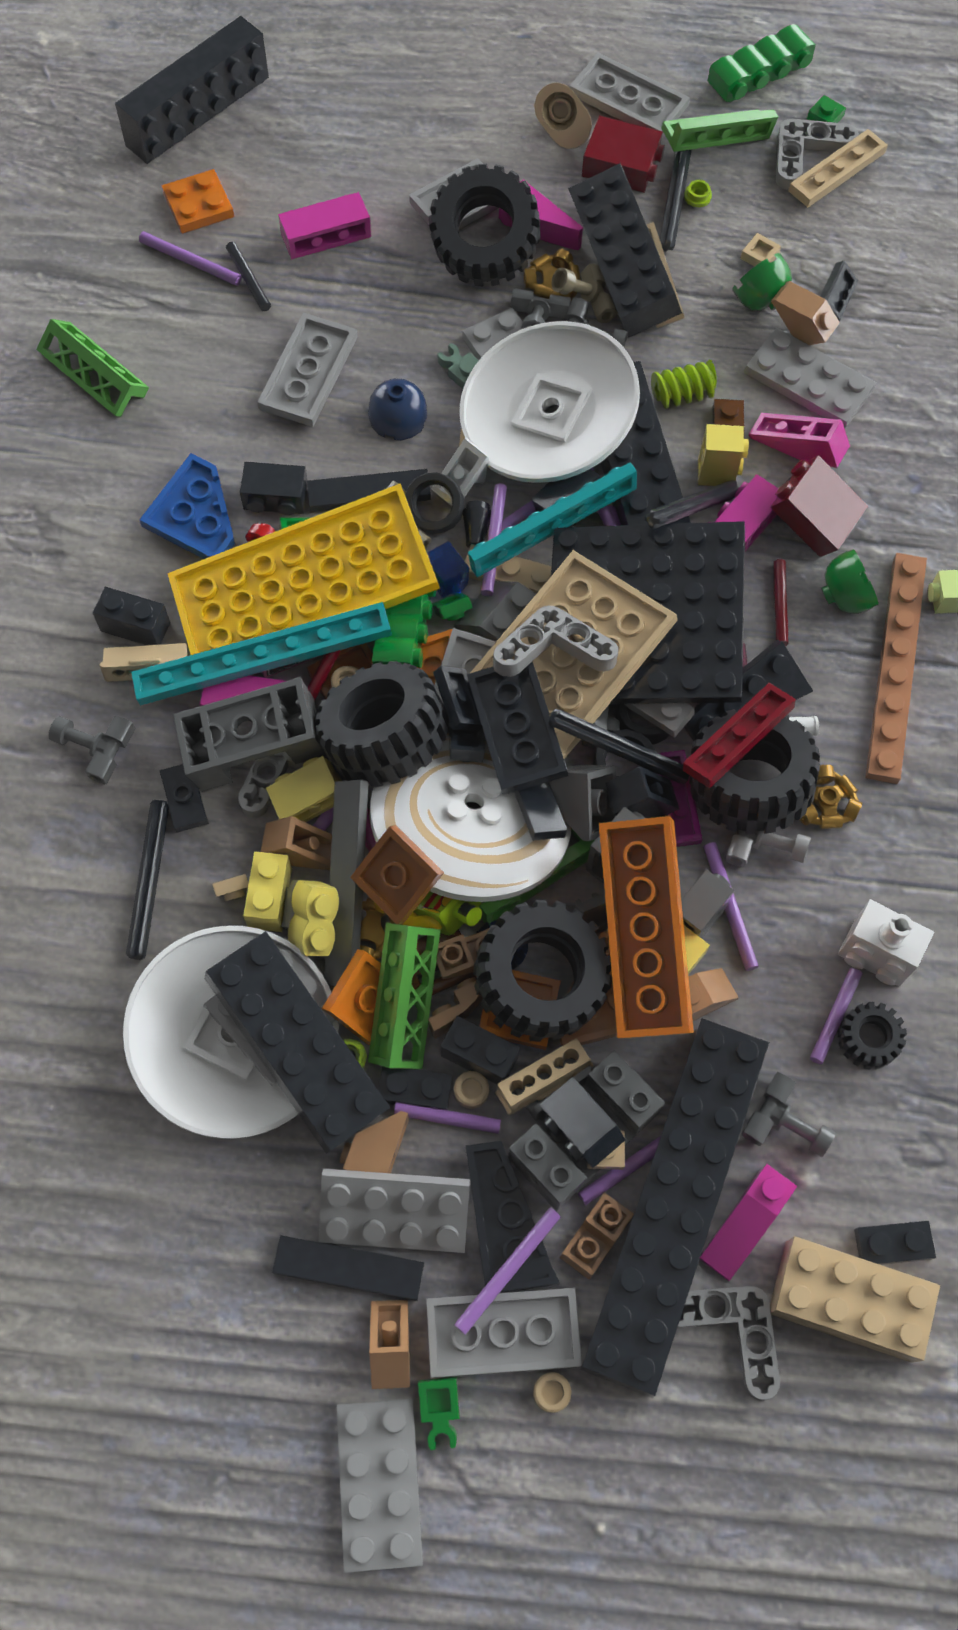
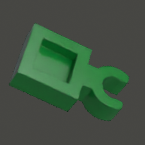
(439, 1405)

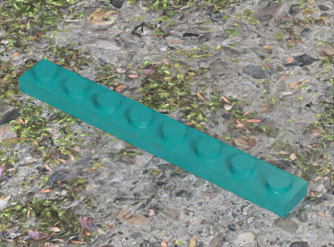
(261, 653)

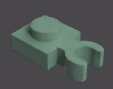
(457, 366)

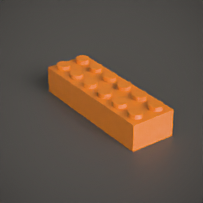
(645, 927)

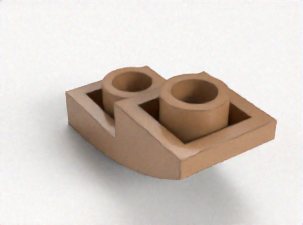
(458, 954)
(466, 1003)
(596, 1235)

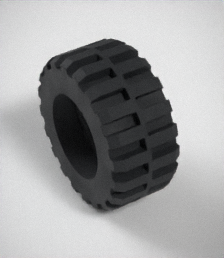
(478, 189)
(394, 749)
(766, 803)
(567, 934)

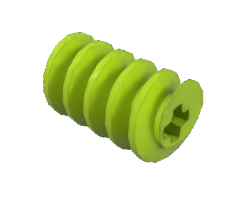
(684, 383)

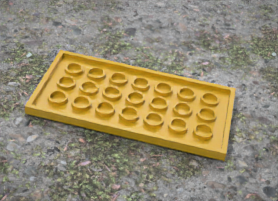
(305, 573)

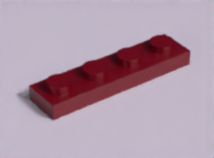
(739, 735)

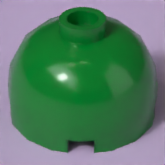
(763, 283)
(848, 584)

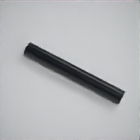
(248, 276)

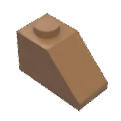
(805, 314)
(302, 843)
(710, 992)
(376, 1146)
(389, 1344)

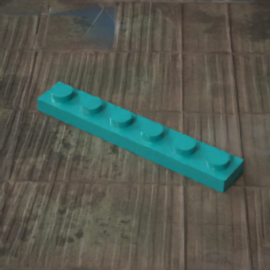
(561, 514)

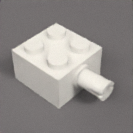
(885, 943)

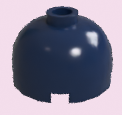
(397, 409)

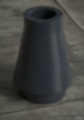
(476, 521)

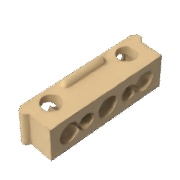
(137, 658)
(542, 1088)

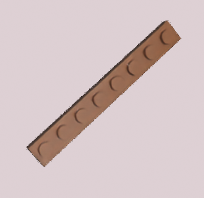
(896, 669)

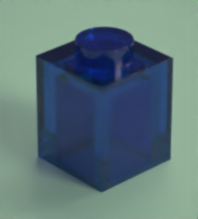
(449, 569)

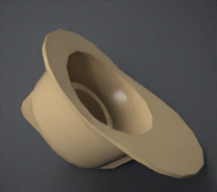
(563, 115)

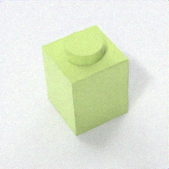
(944, 592)

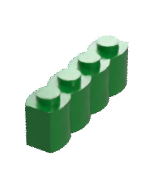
(759, 63)
(408, 632)

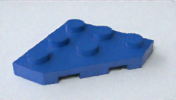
(192, 510)

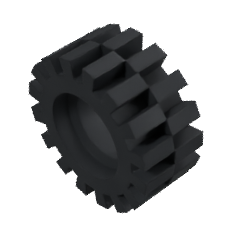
(886, 1021)

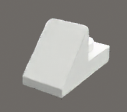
(464, 468)

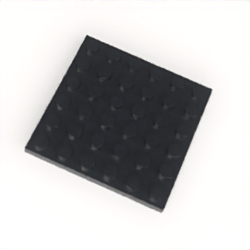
(695, 575)

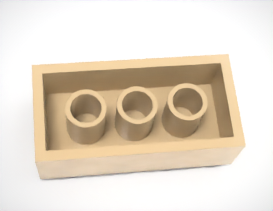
(854, 1299)

